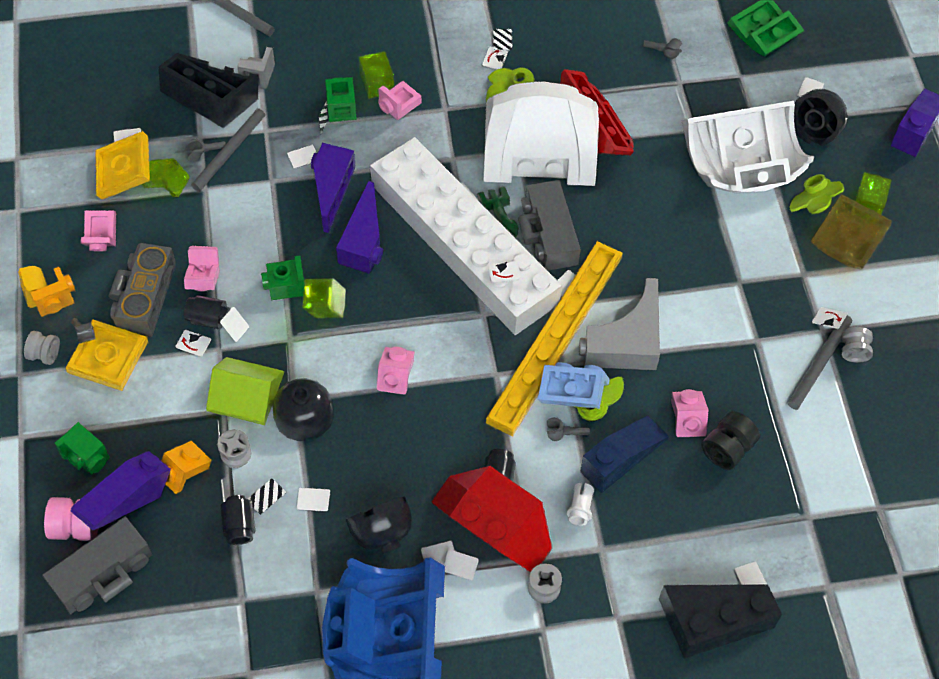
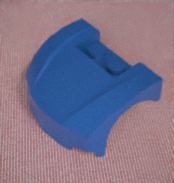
(383, 622)

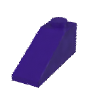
(917, 123)
(332, 173)
(360, 242)
(123, 491)

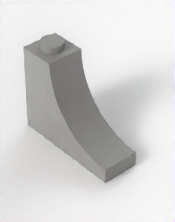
(630, 341)

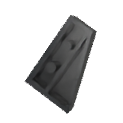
(206, 89)
(717, 614)

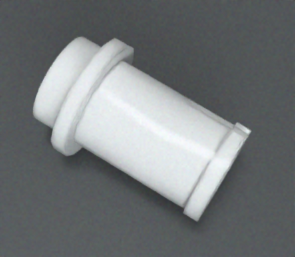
(580, 512)

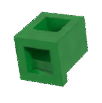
(340, 99)
(284, 279)
(82, 449)

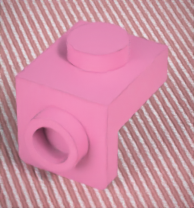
(398, 100)
(99, 230)
(202, 268)
(394, 370)
(690, 413)

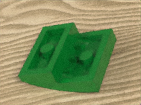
(765, 26)

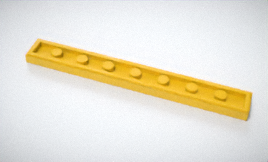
(554, 338)

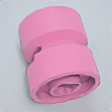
(61, 523)

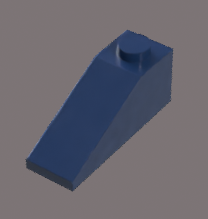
(621, 452)

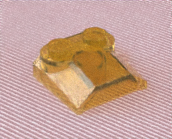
(851, 233)

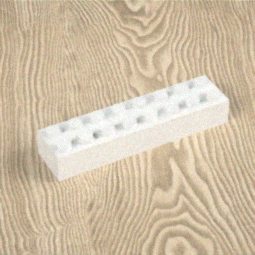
(464, 234)

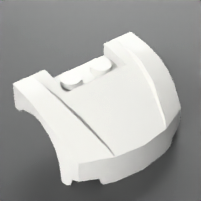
(541, 133)
(746, 148)

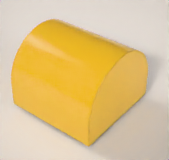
(31, 279)

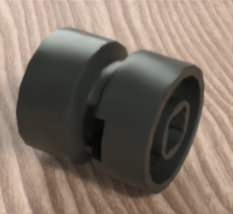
(730, 440)

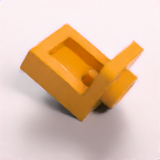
(54, 296)
(184, 463)

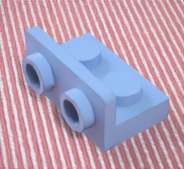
(572, 385)

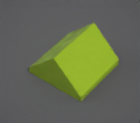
(243, 390)

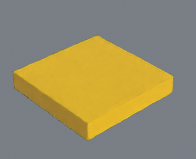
(122, 165)
(108, 357)

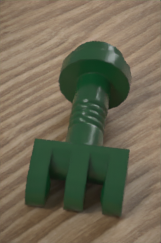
(497, 205)

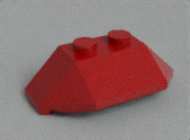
(612, 134)
(498, 514)

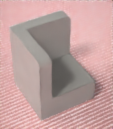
(258, 66)

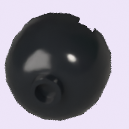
(819, 116)
(303, 409)
(382, 525)

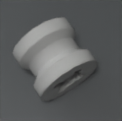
(857, 344)
(41, 347)
(231, 441)
(544, 590)

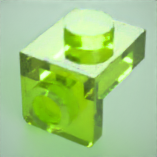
(167, 174)

